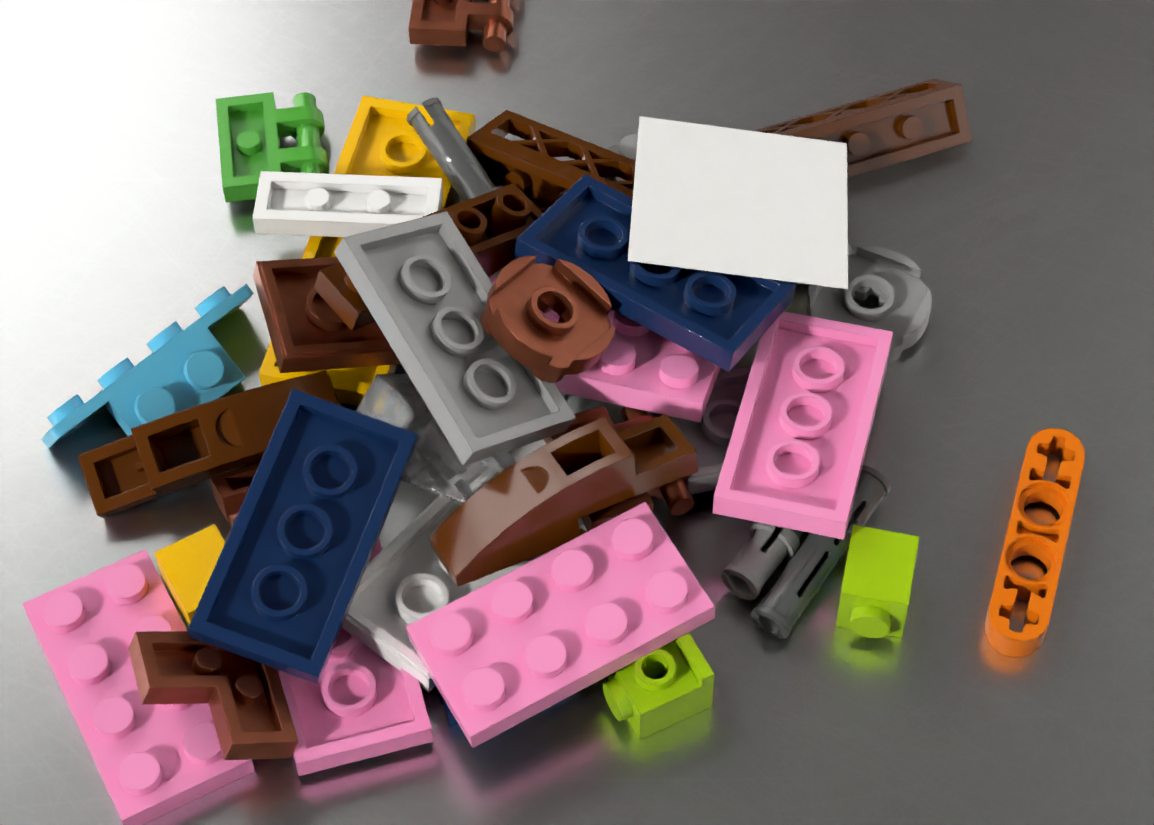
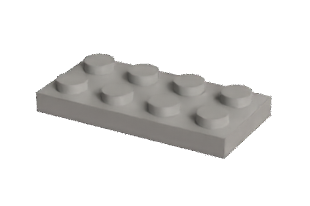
(429, 306)

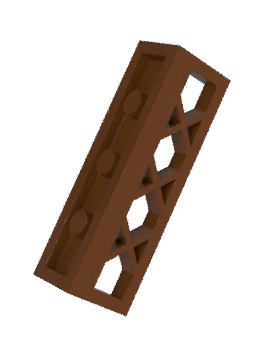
(889, 125)
(531, 161)

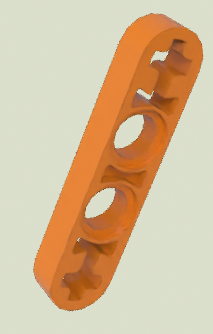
(1035, 540)

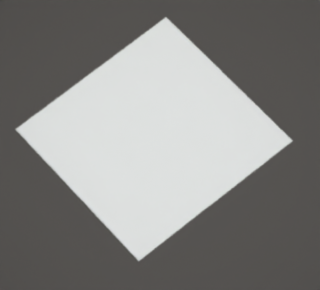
(740, 203)

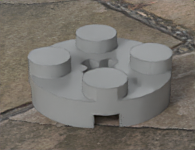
(890, 277)

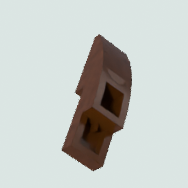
(486, 223)
(191, 445)
(546, 492)

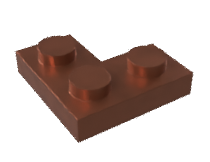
(241, 693)

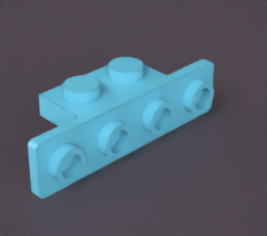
(180, 373)

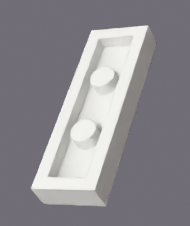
(340, 202)

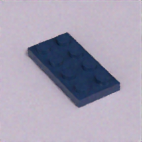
(697, 309)
(303, 536)

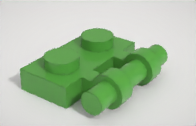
(250, 140)

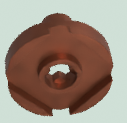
(532, 339)

